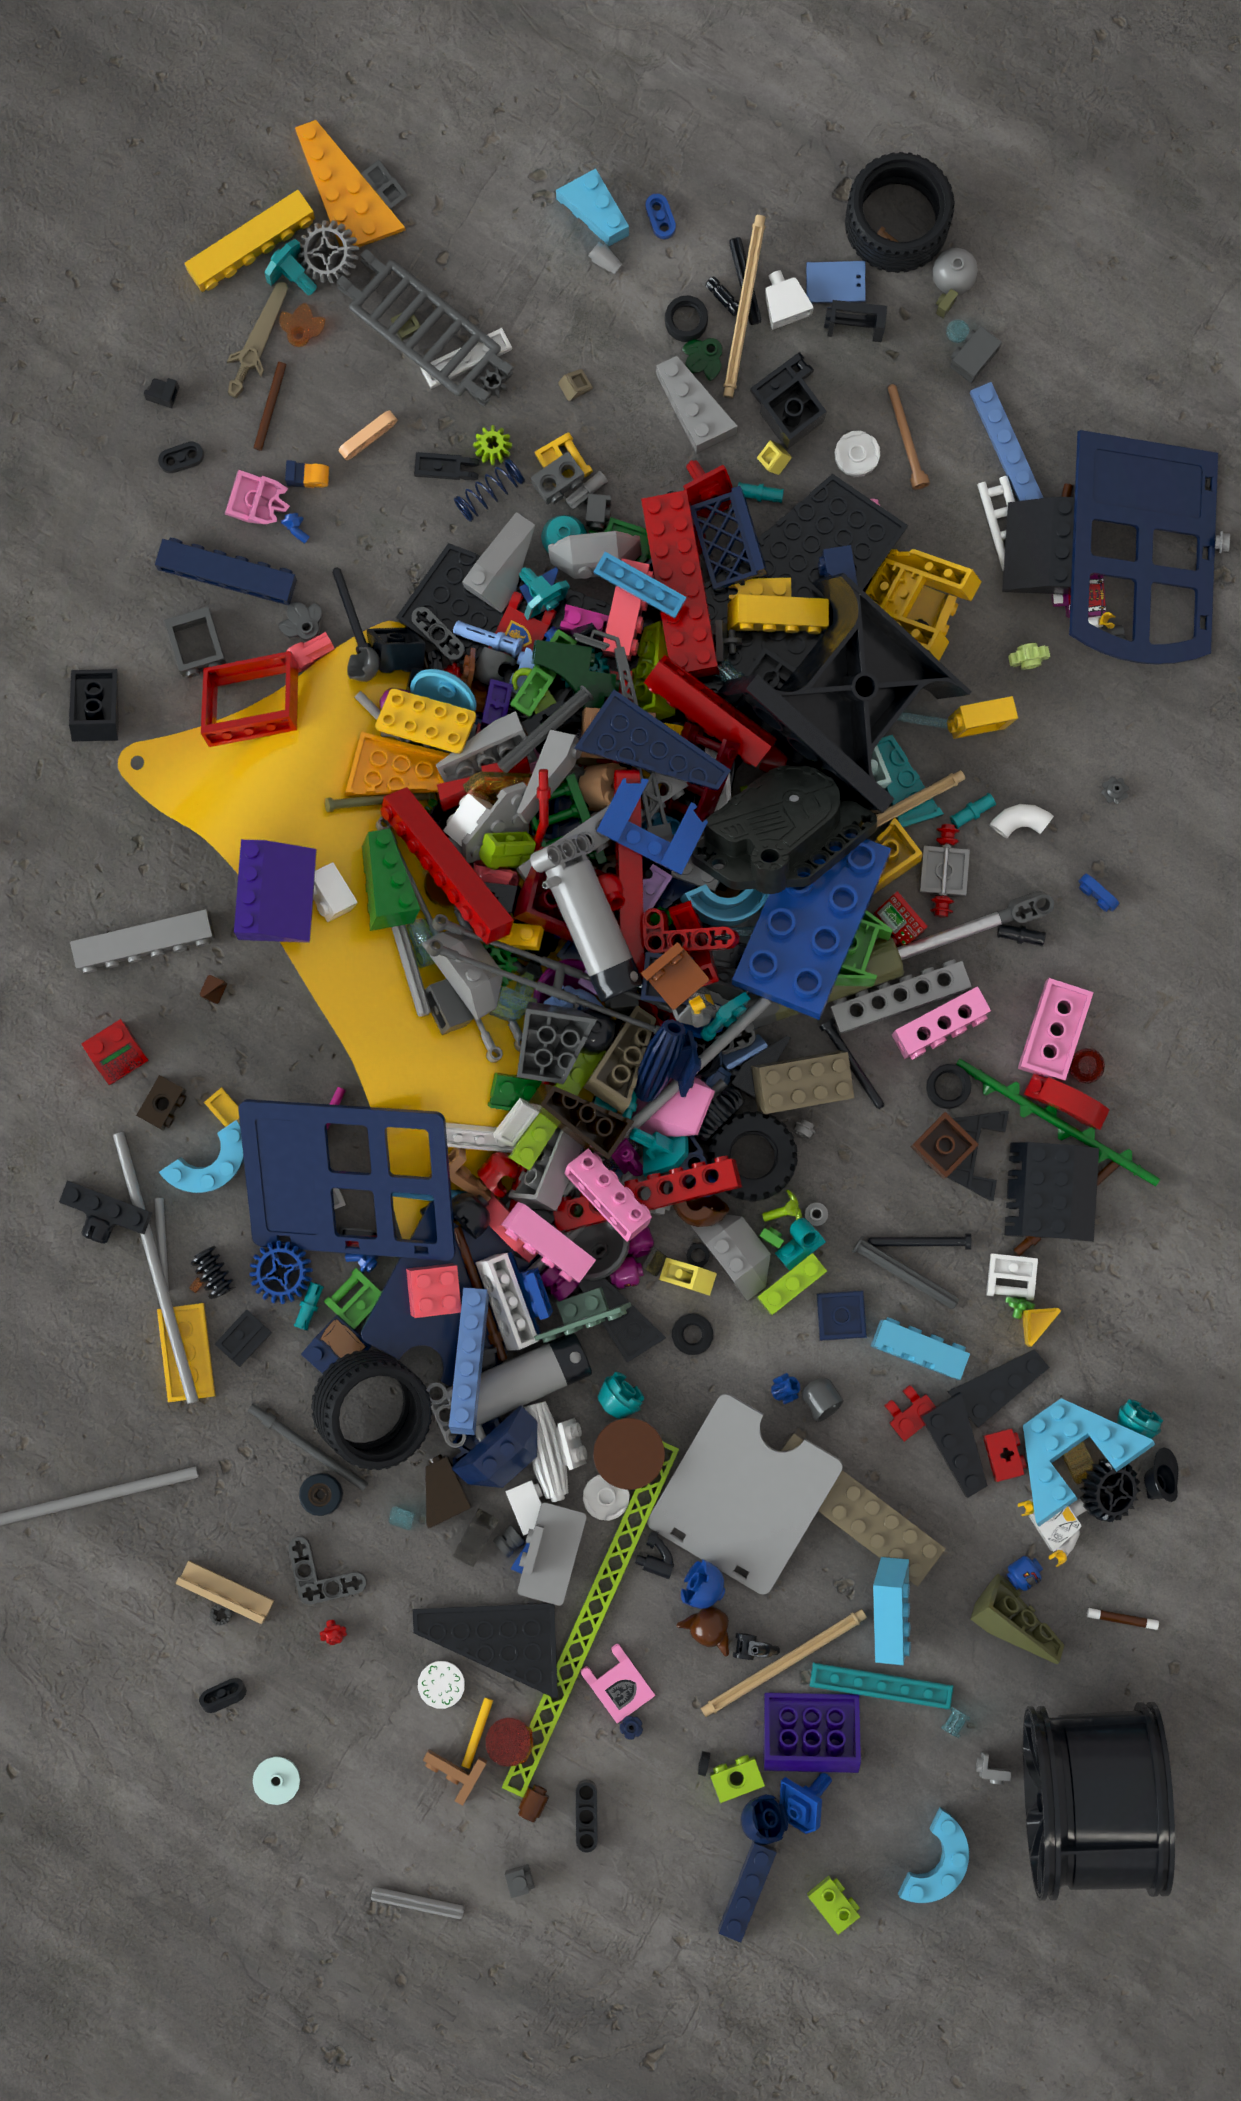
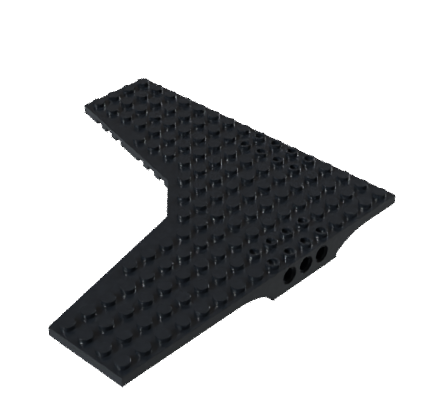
(791, 549)

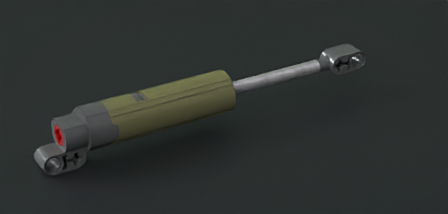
(887, 959)

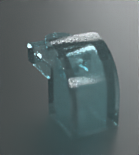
(512, 1002)

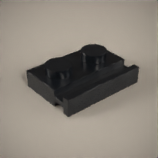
(243, 1338)

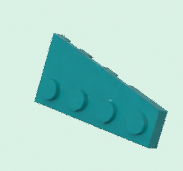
(905, 783)

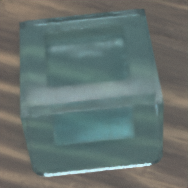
(401, 1518)

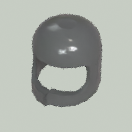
(488, 665)
(822, 1396)

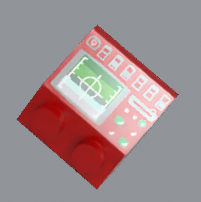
(902, 919)

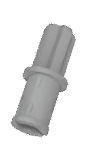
(586, 488)

